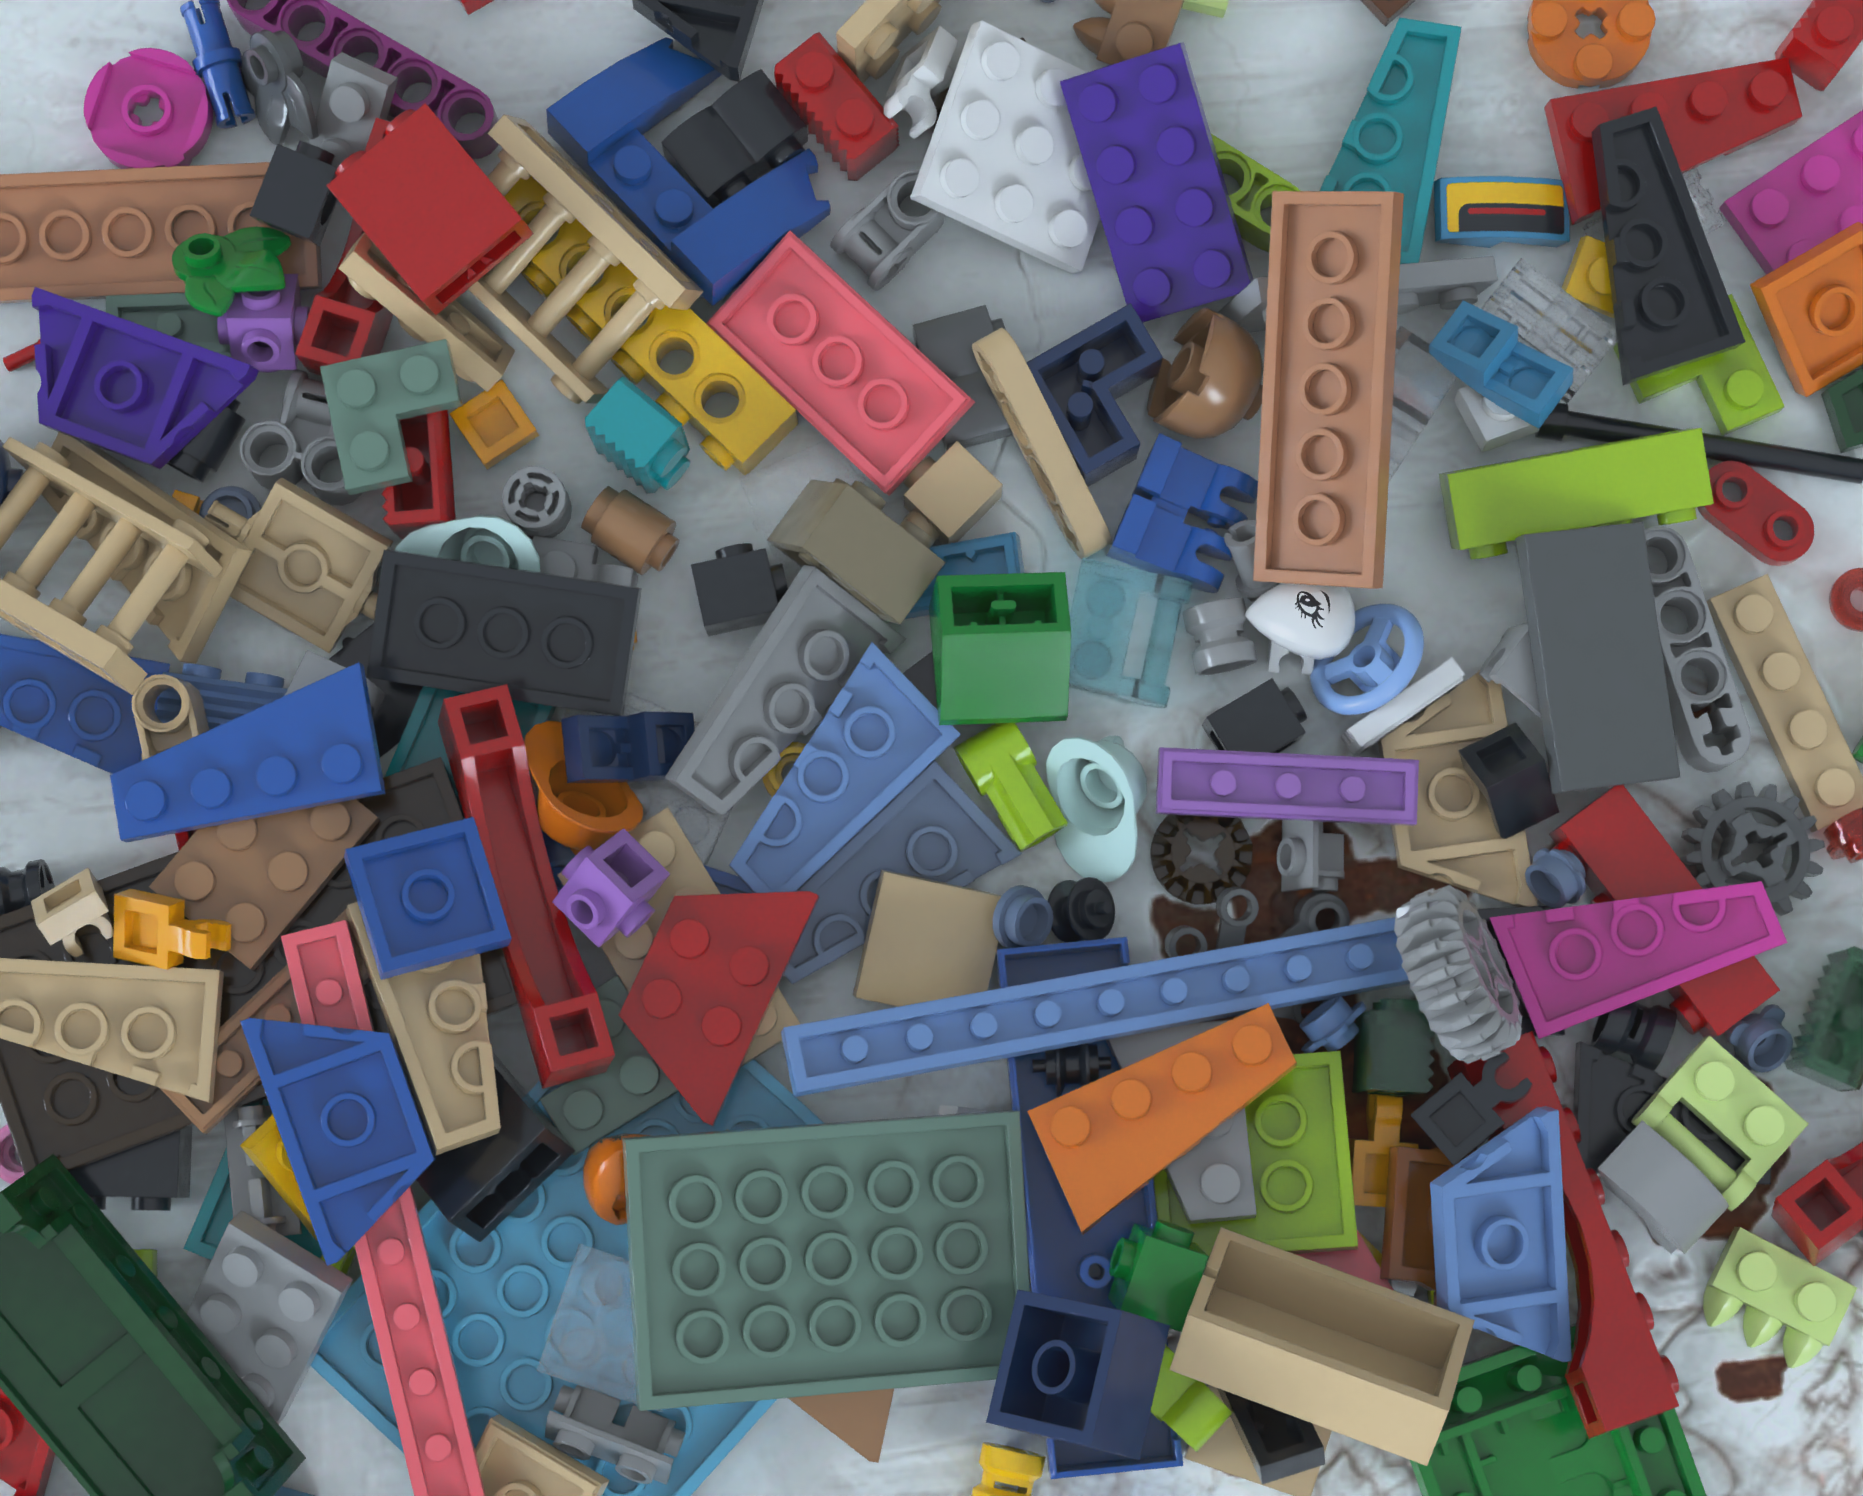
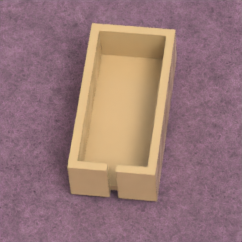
(1323, 1346)

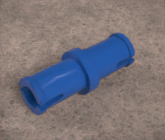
(217, 63)

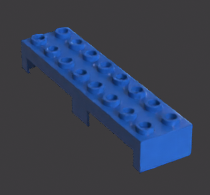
(1059, 1256)

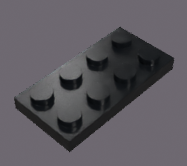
(497, 626)

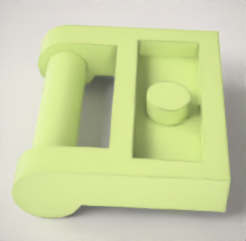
(1732, 1106)

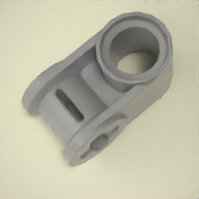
(887, 232)

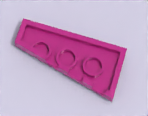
(1620, 951)

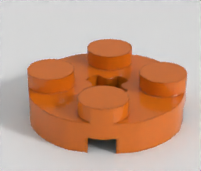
(1589, 60)

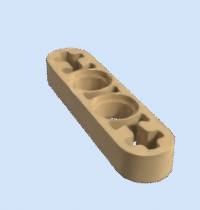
(1041, 443)

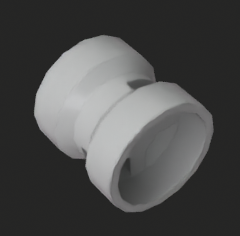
(543, 513)
(1219, 630)

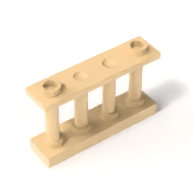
(612, 241)
(63, 620)

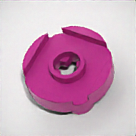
(133, 82)

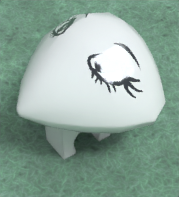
(1304, 620)

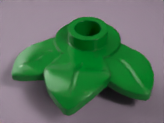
(229, 264)

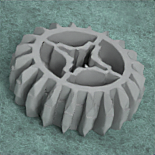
(1458, 974)

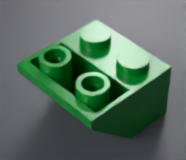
(1001, 647)

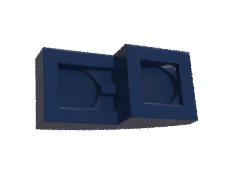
(624, 746)

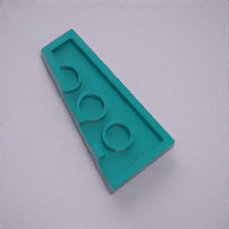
(1401, 125)

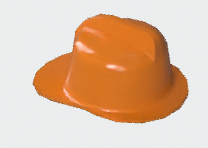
(575, 812)

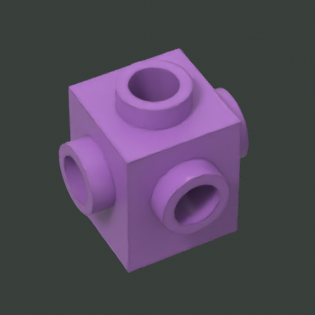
(265, 327)
(610, 888)

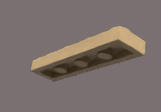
(1788, 701)

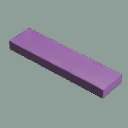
(1287, 786)

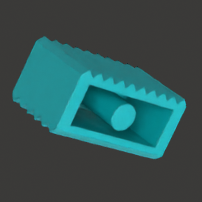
(639, 437)

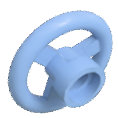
(1372, 663)

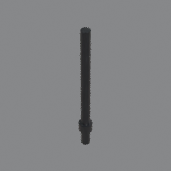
(1717, 447)

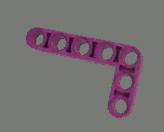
(449, 95)

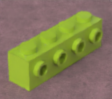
(1577, 490)

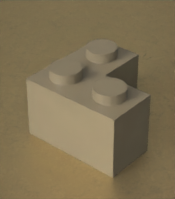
(859, 546)

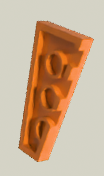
(1145, 1116)

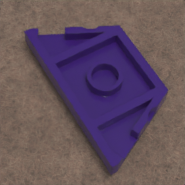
(127, 382)

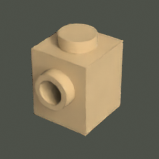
(950, 494)

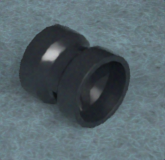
(1636, 1032)

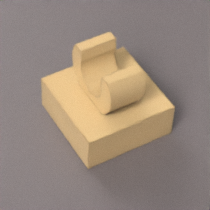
(69, 908)

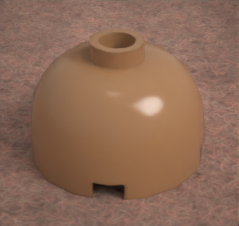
(1210, 380)

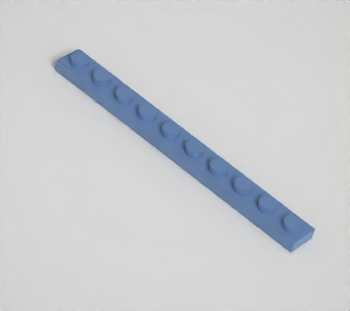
(1091, 1007)

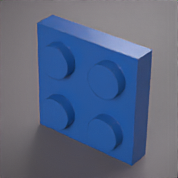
(427, 897)

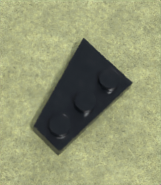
(1612, 1093)

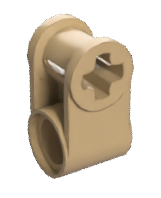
(160, 736)

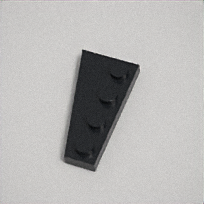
(1659, 263)

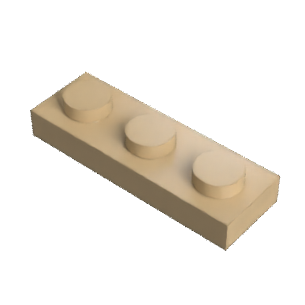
(475, 349)

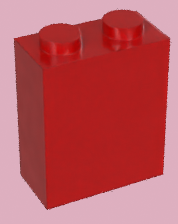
(428, 208)

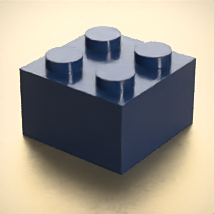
(1078, 1373)

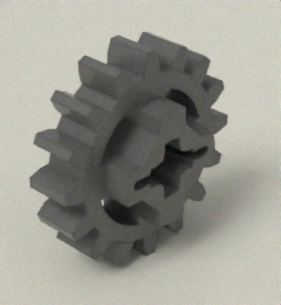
(1740, 830)

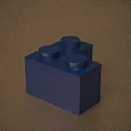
(1085, 378)

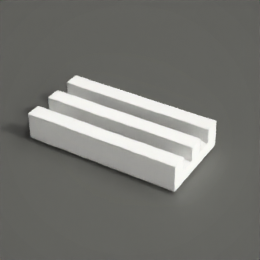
(1403, 706)

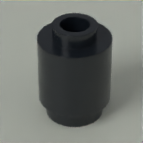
(209, 446)

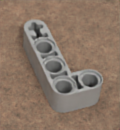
(1698, 648)

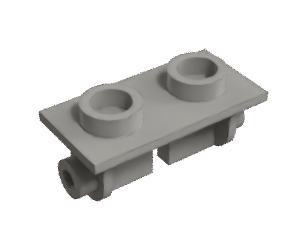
(1310, 857)
(248, 1185)
(590, 1430)

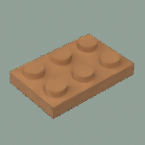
(263, 871)

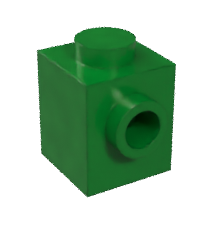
(1157, 1273)

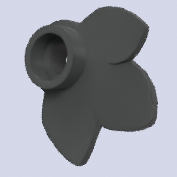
(272, 76)

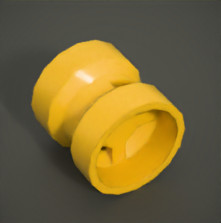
(1010, 1467)

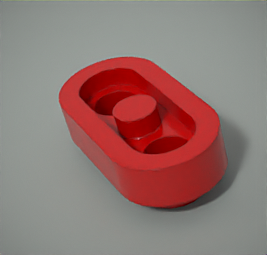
(1752, 518)

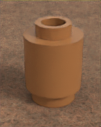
(631, 530)

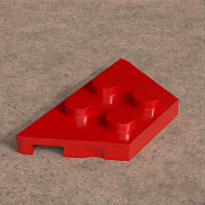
(712, 985)

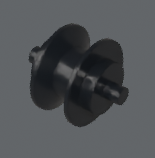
(1081, 910)
(1071, 1066)

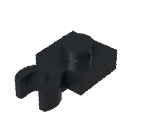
(1463, 1115)

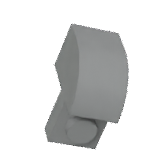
(1662, 1188)

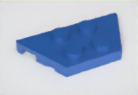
(342, 1122)

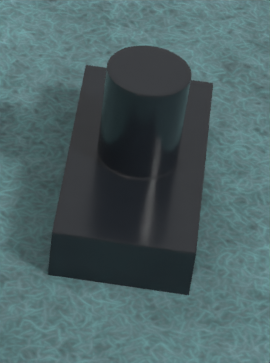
(1274, 1440)

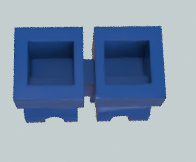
(1168, 488)

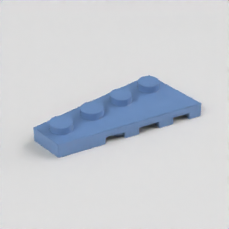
(852, 767)

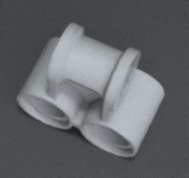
(306, 432)

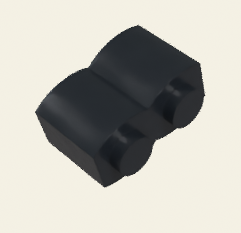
(736, 139)

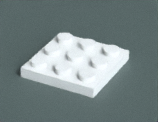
(1010, 151)

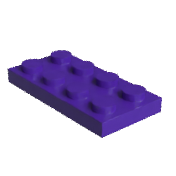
(1158, 183)

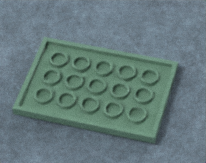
(823, 1257)

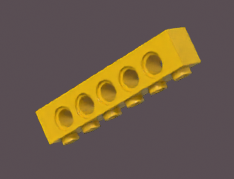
(737, 440)

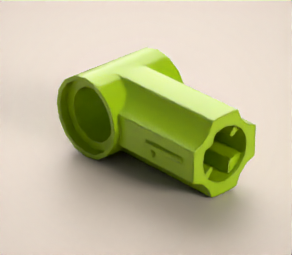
(1004, 771)

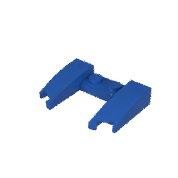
(603, 133)

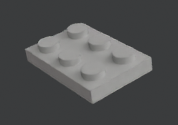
(267, 1309)

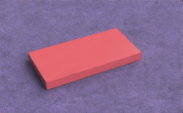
(840, 363)

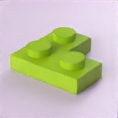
(1732, 383)

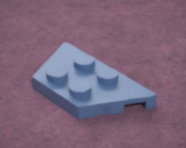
(1504, 1237)

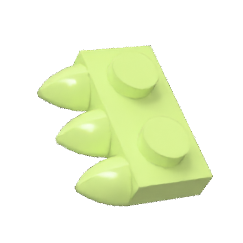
(1776, 1293)

